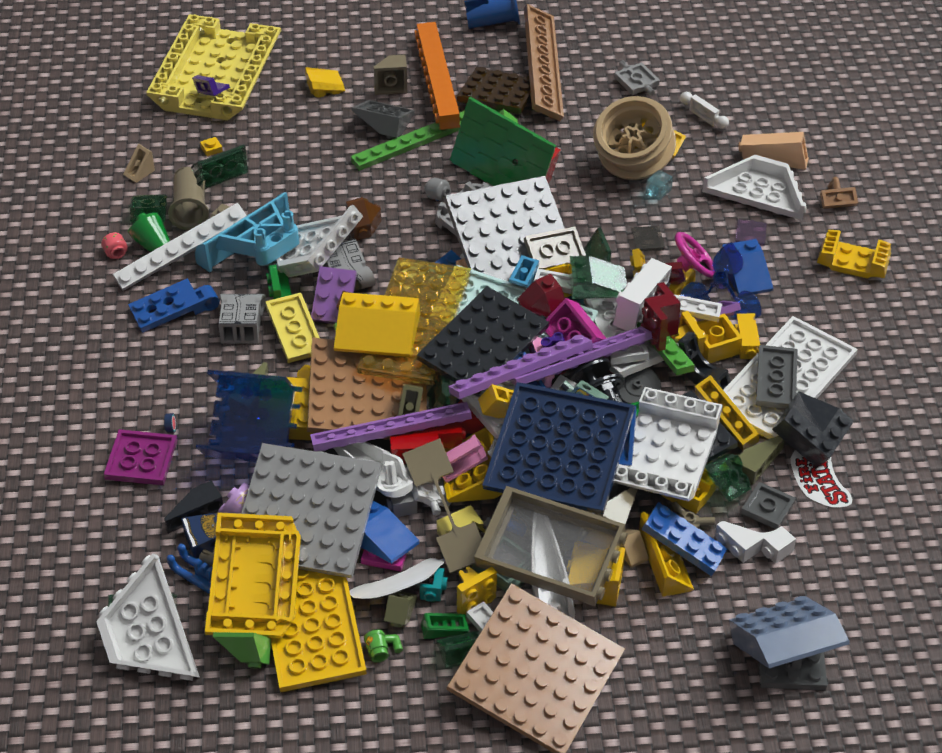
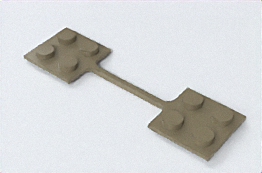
(428, 465)

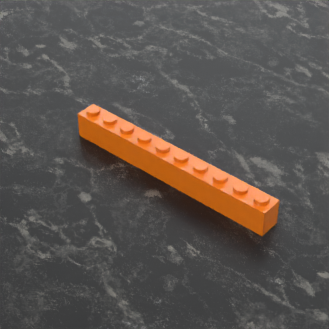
(437, 76)

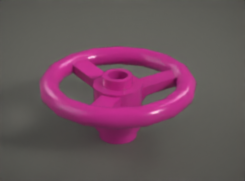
(692, 257)

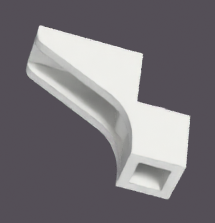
(746, 543)

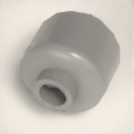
(437, 189)

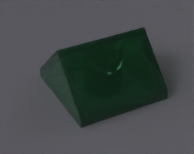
(455, 648)

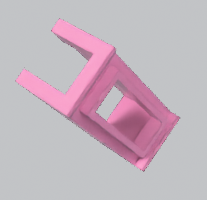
(465, 457)

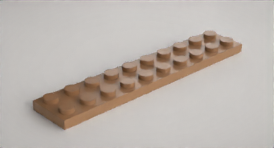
(543, 63)

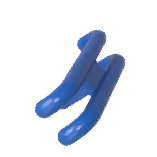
(202, 574)

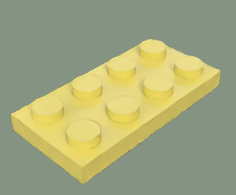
(292, 326)

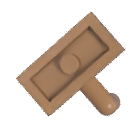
(838, 196)

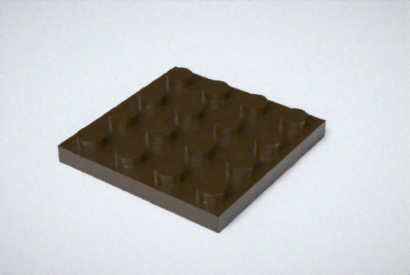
(497, 90)

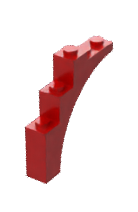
(450, 435)

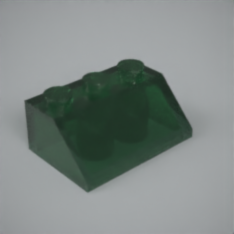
(221, 167)

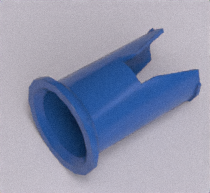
(491, 12)

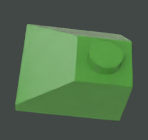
(246, 647)

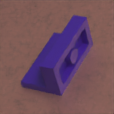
(208, 86)

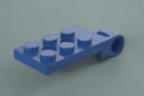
(184, 301)

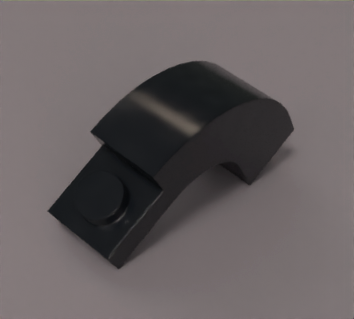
(702, 367)

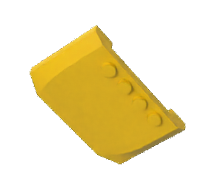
(254, 575)

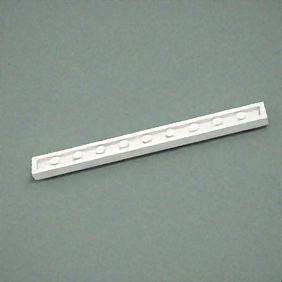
(697, 308)

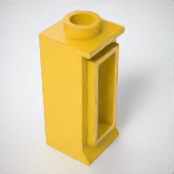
(748, 330)

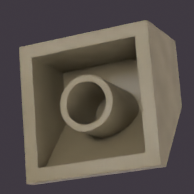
(391, 75)

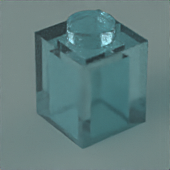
(659, 185)

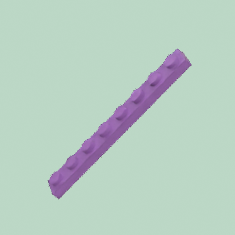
(601, 348)
(518, 367)
(390, 426)

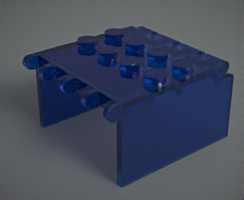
(251, 413)

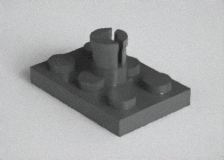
(801, 674)

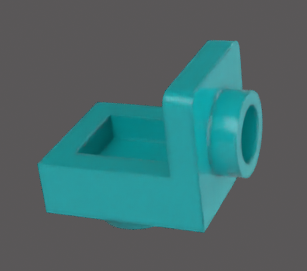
(434, 592)

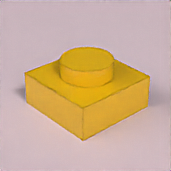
(211, 146)

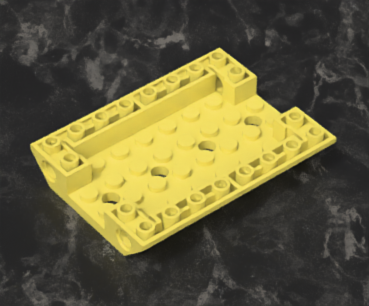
(199, 51)

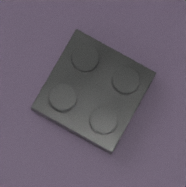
(768, 505)

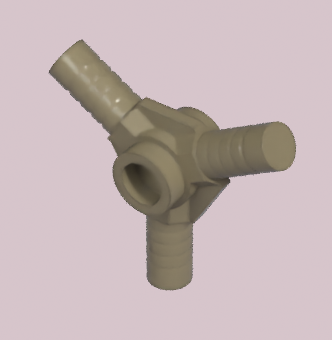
(691, 517)

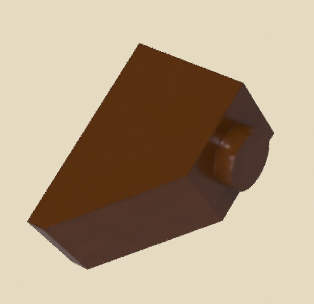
(370, 220)

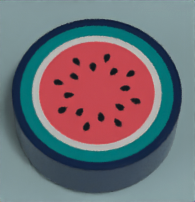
(170, 423)

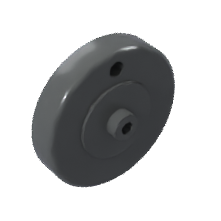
(635, 384)

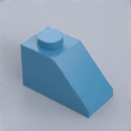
(524, 271)

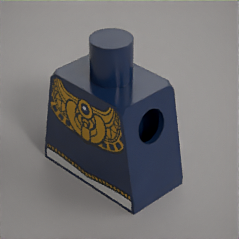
(200, 533)

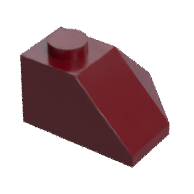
(542, 296)

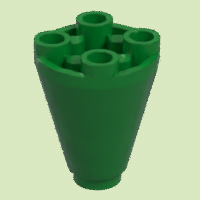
(149, 231)

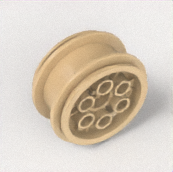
(629, 115)

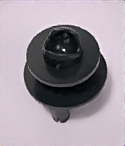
(591, 371)

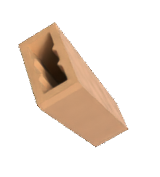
(777, 146)

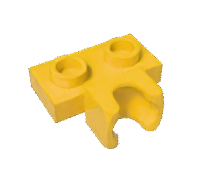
(637, 260)

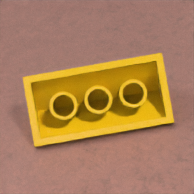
(666, 564)

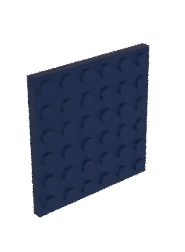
(560, 446)

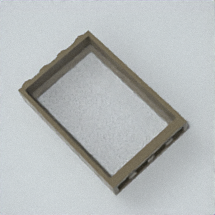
(551, 545)

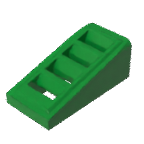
(444, 630)

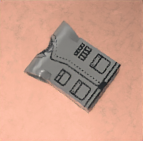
(349, 257)
(241, 318)

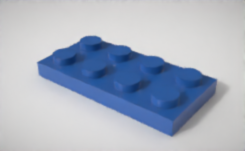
(684, 538)

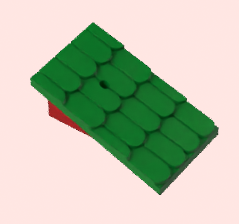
(500, 148)

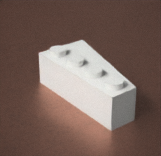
(642, 286)

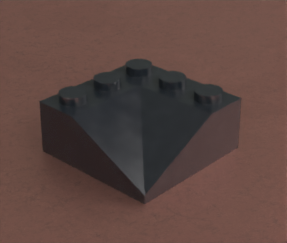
(812, 428)

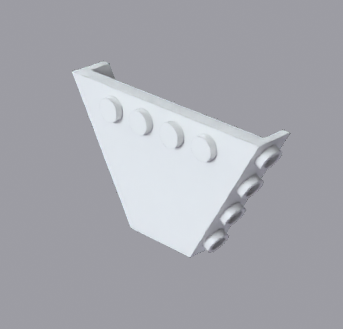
(760, 184)
(317, 243)
(144, 626)

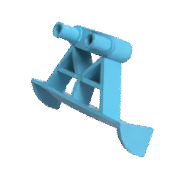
(261, 234)

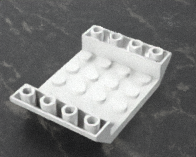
(670, 444)

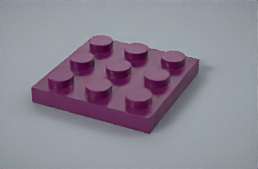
(140, 457)

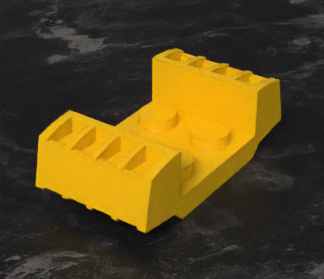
(852, 258)

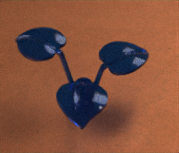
(725, 261)

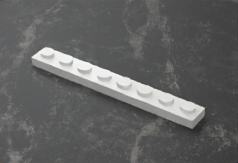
(177, 247)

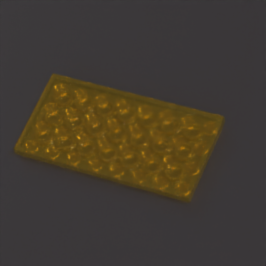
(440, 296)

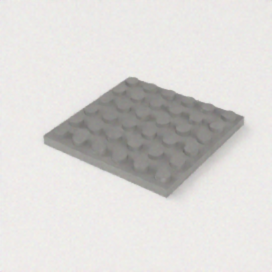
(323, 495)

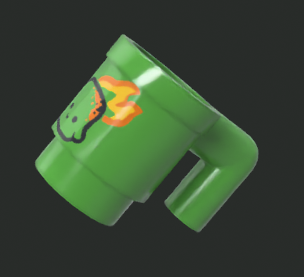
(377, 647)

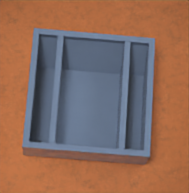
(787, 631)

